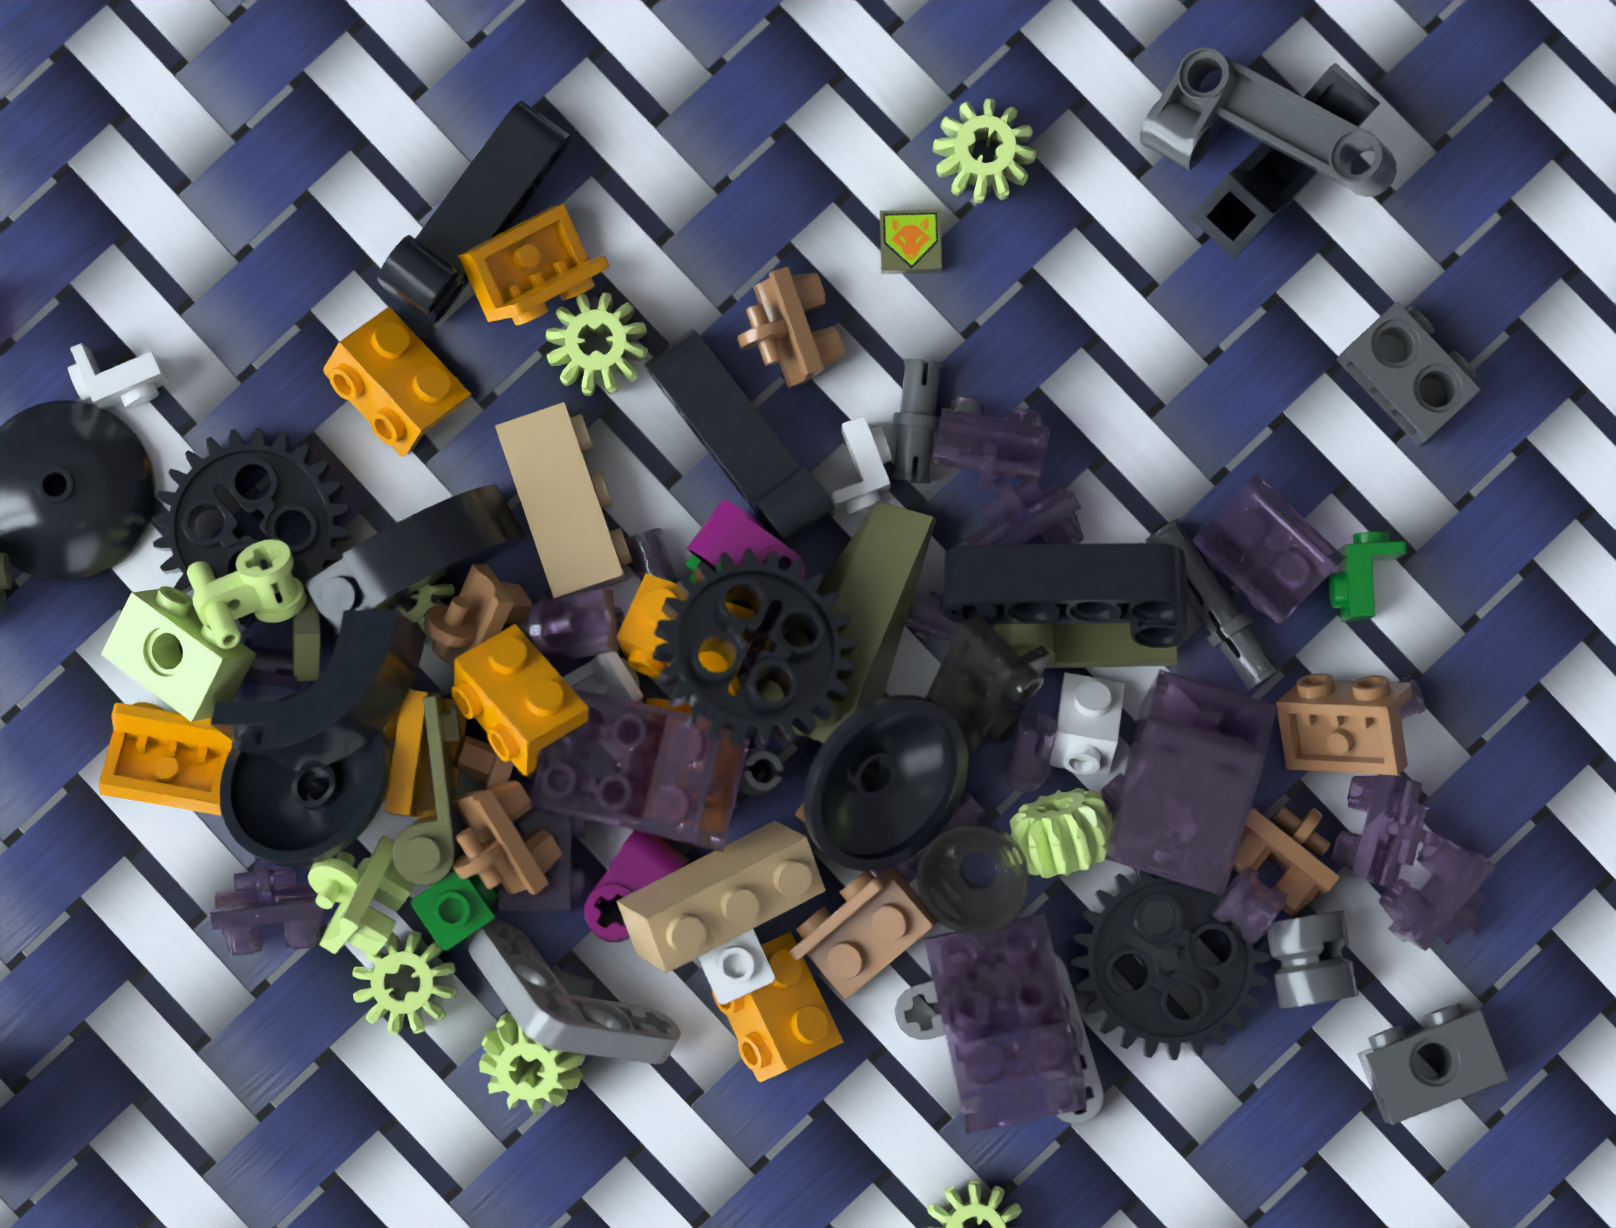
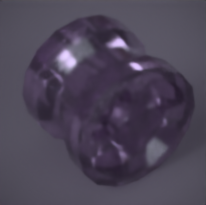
(1250, 904)

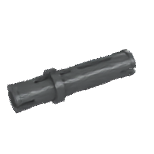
(1218, 612)

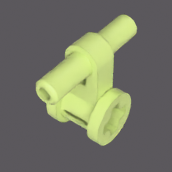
(247, 590)

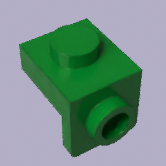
(1352, 584)
(455, 908)

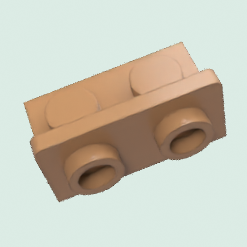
(1344, 725)
(867, 932)

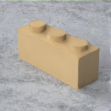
(564, 500)
(721, 896)

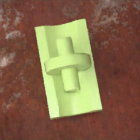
(354, 889)

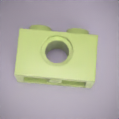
(149, 651)

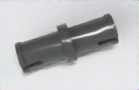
(916, 421)

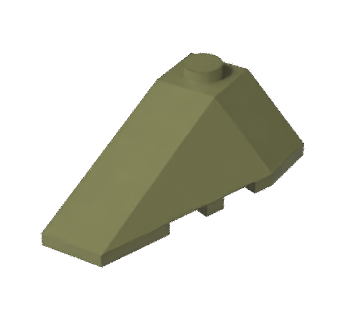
(876, 588)

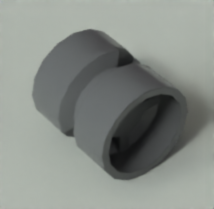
(1311, 959)

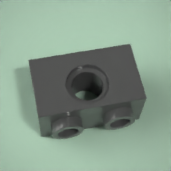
(1468, 1067)

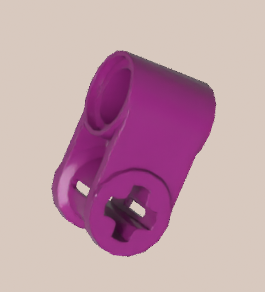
(733, 532)
(635, 865)

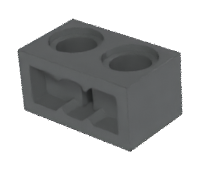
(1397, 384)

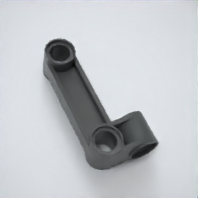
(1188, 121)

